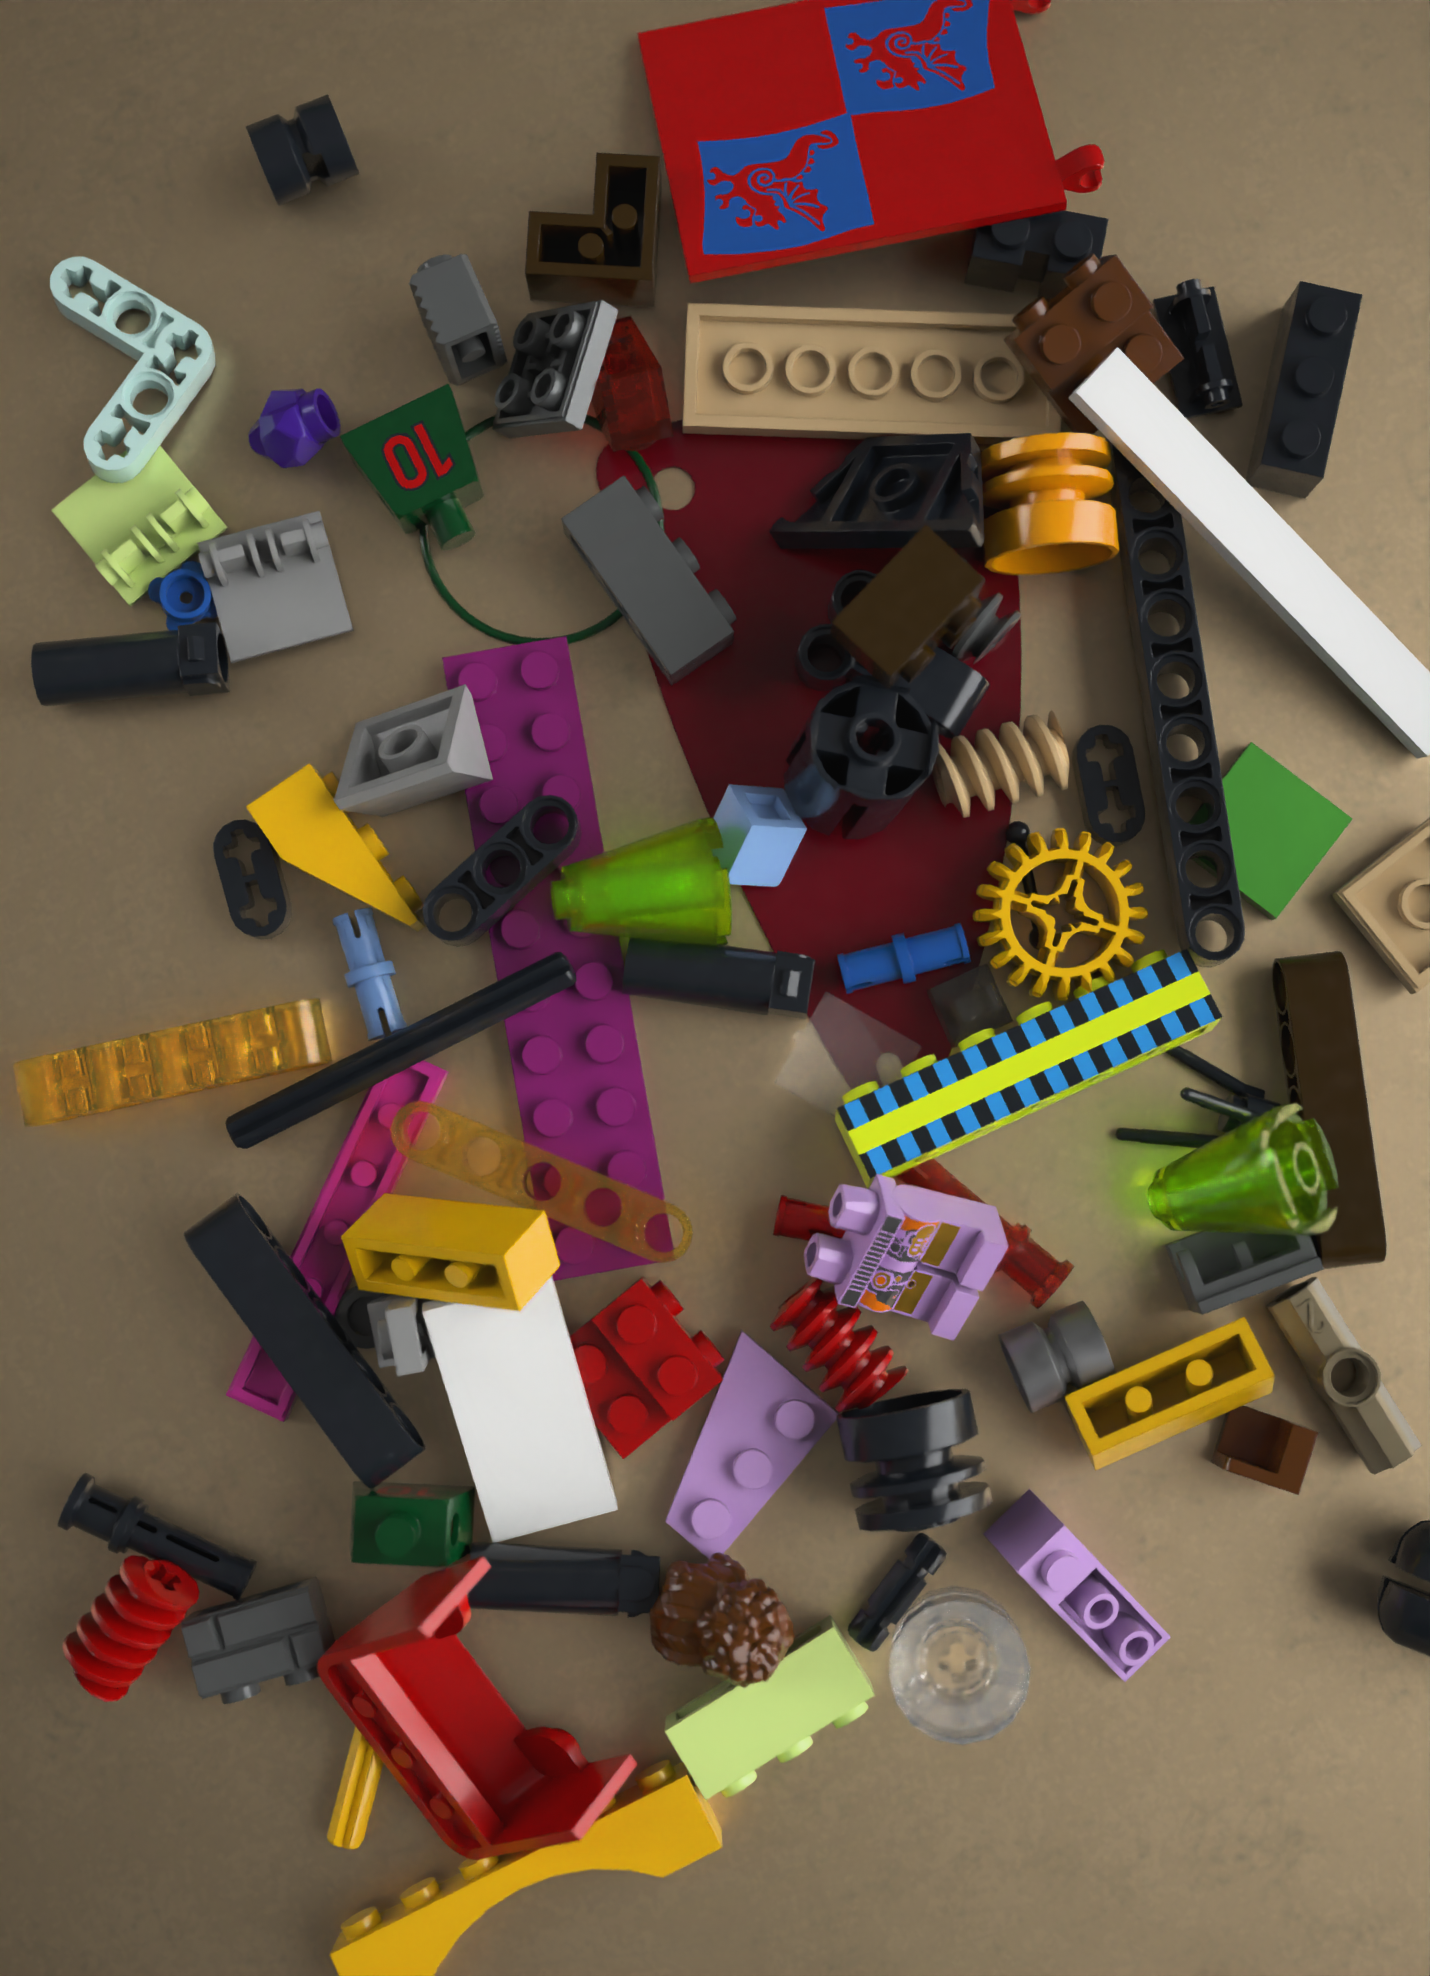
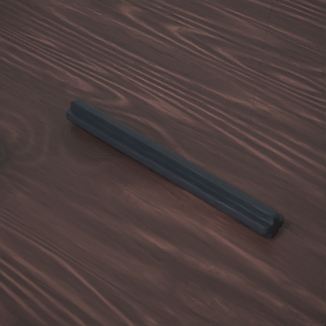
(401, 1050)

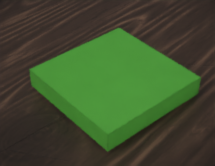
(1275, 829)

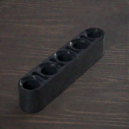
(304, 1341)

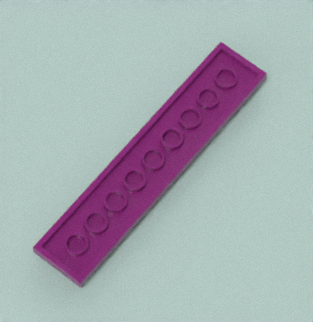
(579, 1048)

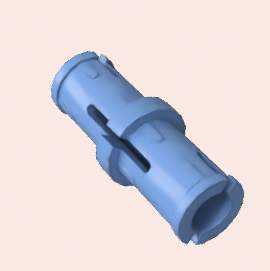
(369, 973)

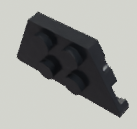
(891, 492)

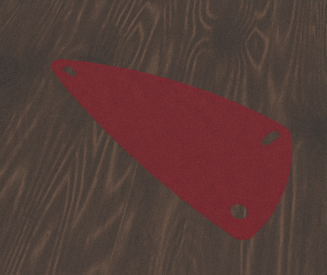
(750, 705)

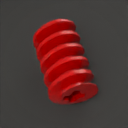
(838, 1346)
(128, 1625)

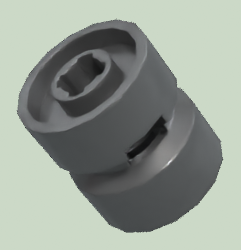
(1056, 1356)

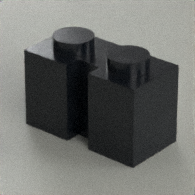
(1034, 250)

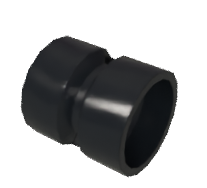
(302, 150)

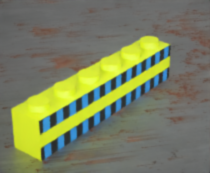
(1027, 1066)

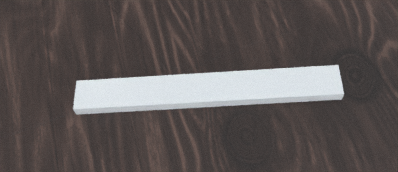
(1259, 546)

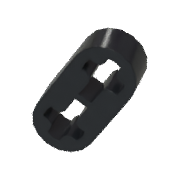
(1123, 782)
(238, 884)

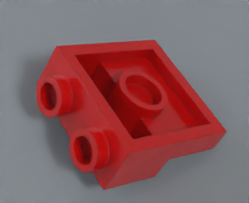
(642, 1364)

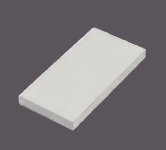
(521, 1413)

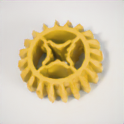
(1071, 884)

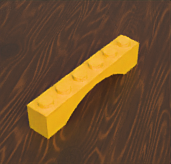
(643, 1829)

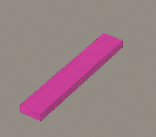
(359, 1177)

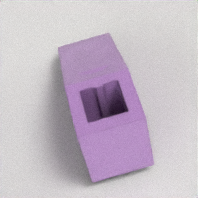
(1076, 1585)

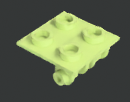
(139, 525)

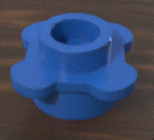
(169, 589)

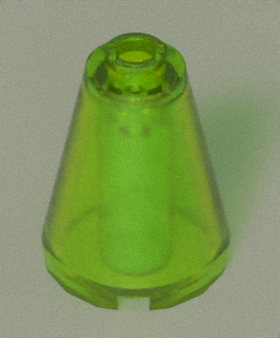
(651, 889)
(1251, 1180)

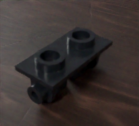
(1206, 375)

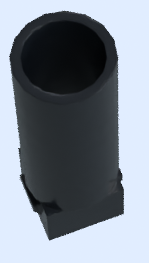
(131, 665)
(719, 976)
(565, 1580)

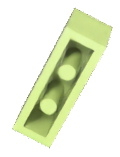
(739, 1728)

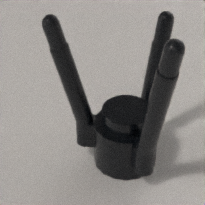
(1233, 1111)

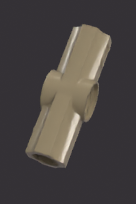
(1366, 1407)

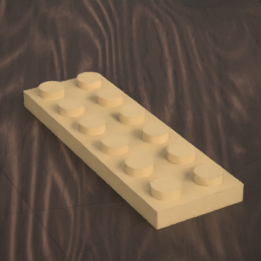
(857, 374)

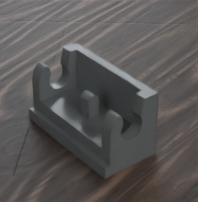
(1234, 1266)

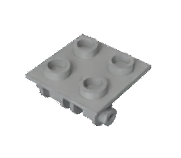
(275, 586)

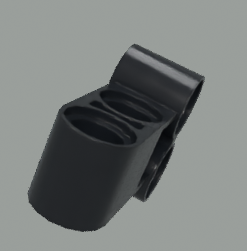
(944, 688)

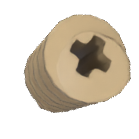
(1002, 763)

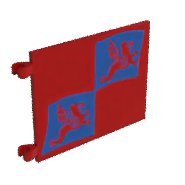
(850, 128)

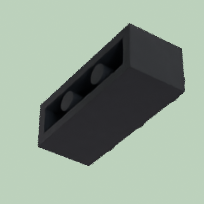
(1303, 389)

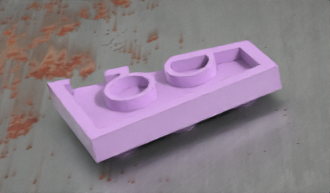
(747, 1447)

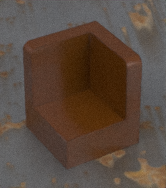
(1264, 1448)

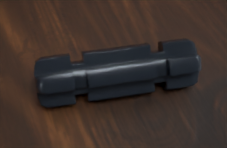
(897, 1592)

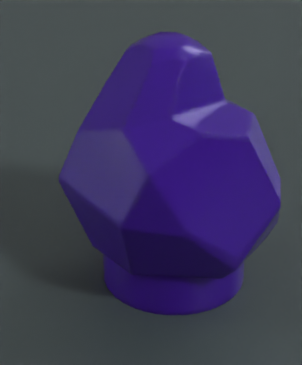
(294, 426)

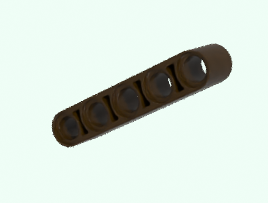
(1328, 1082)

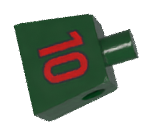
(420, 466)
(411, 1524)

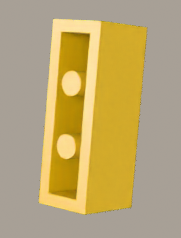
(451, 1251)
(1170, 1393)

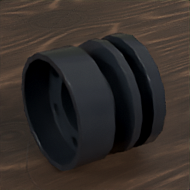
(914, 1460)

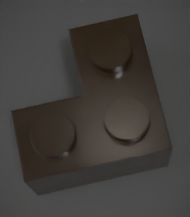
(604, 253)
(910, 609)

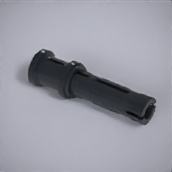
(129, 1526)

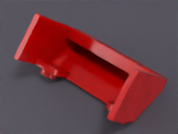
(452, 1734)

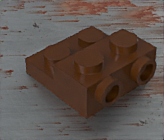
(1081, 325)

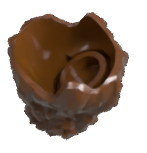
(720, 1621)

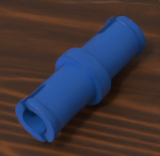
(904, 958)

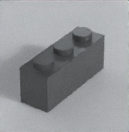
(650, 578)

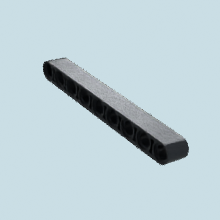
(1165, 716)

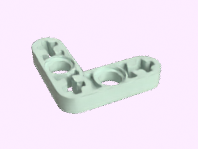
(151, 349)

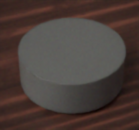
(354, 1316)

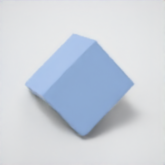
(757, 834)

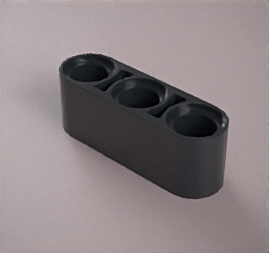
(513, 840)

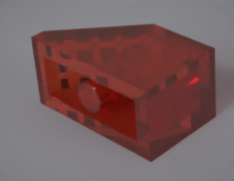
(631, 392)

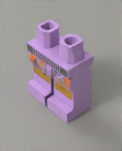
(908, 1252)

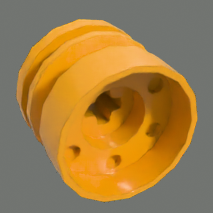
(1048, 504)

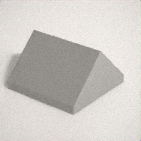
(414, 755)

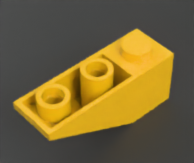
(327, 845)

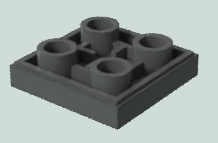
(554, 370)

